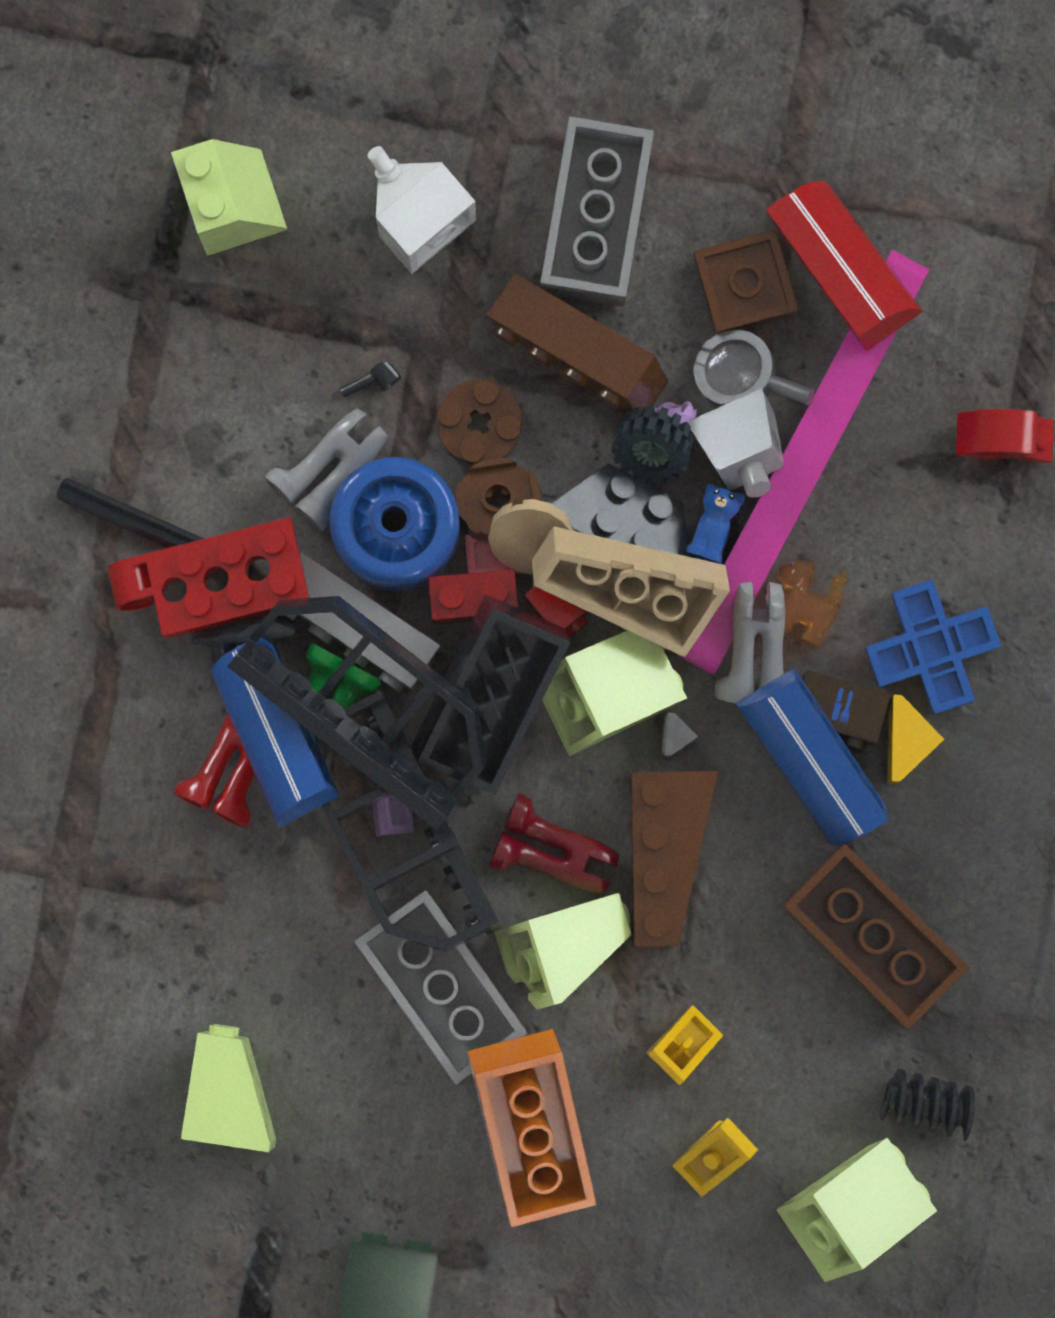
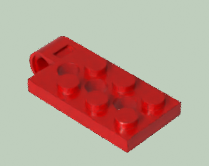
(144, 578)

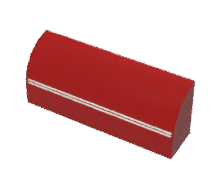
(843, 262)

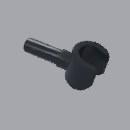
(382, 373)

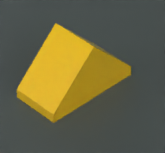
(908, 739)
(685, 1044)

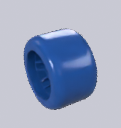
(402, 557)

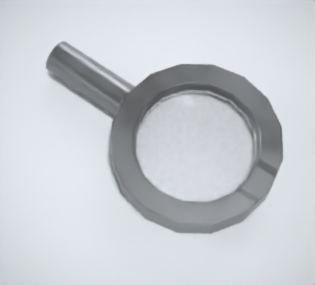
(739, 364)

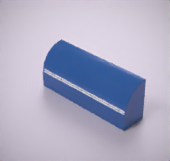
(277, 746)
(814, 758)

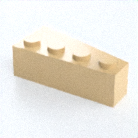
(633, 586)

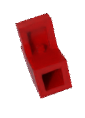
(1004, 434)

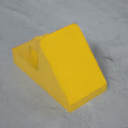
(714, 1156)

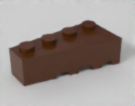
(577, 346)
(666, 843)

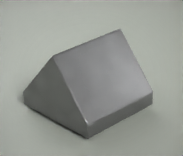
(675, 735)

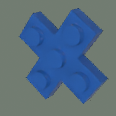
(932, 647)

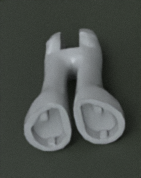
(335, 444)
(746, 625)

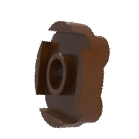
(485, 398)
(481, 482)

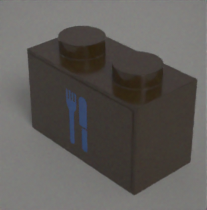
(851, 708)

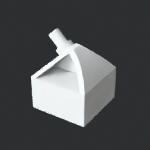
(418, 208)

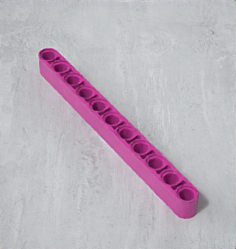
(803, 464)

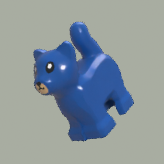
(714, 524)

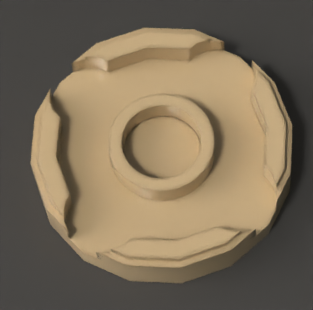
(521, 530)

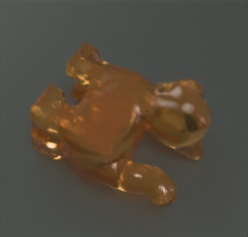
(811, 609)

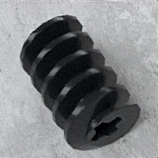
(929, 1103)

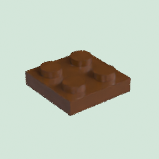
(745, 281)

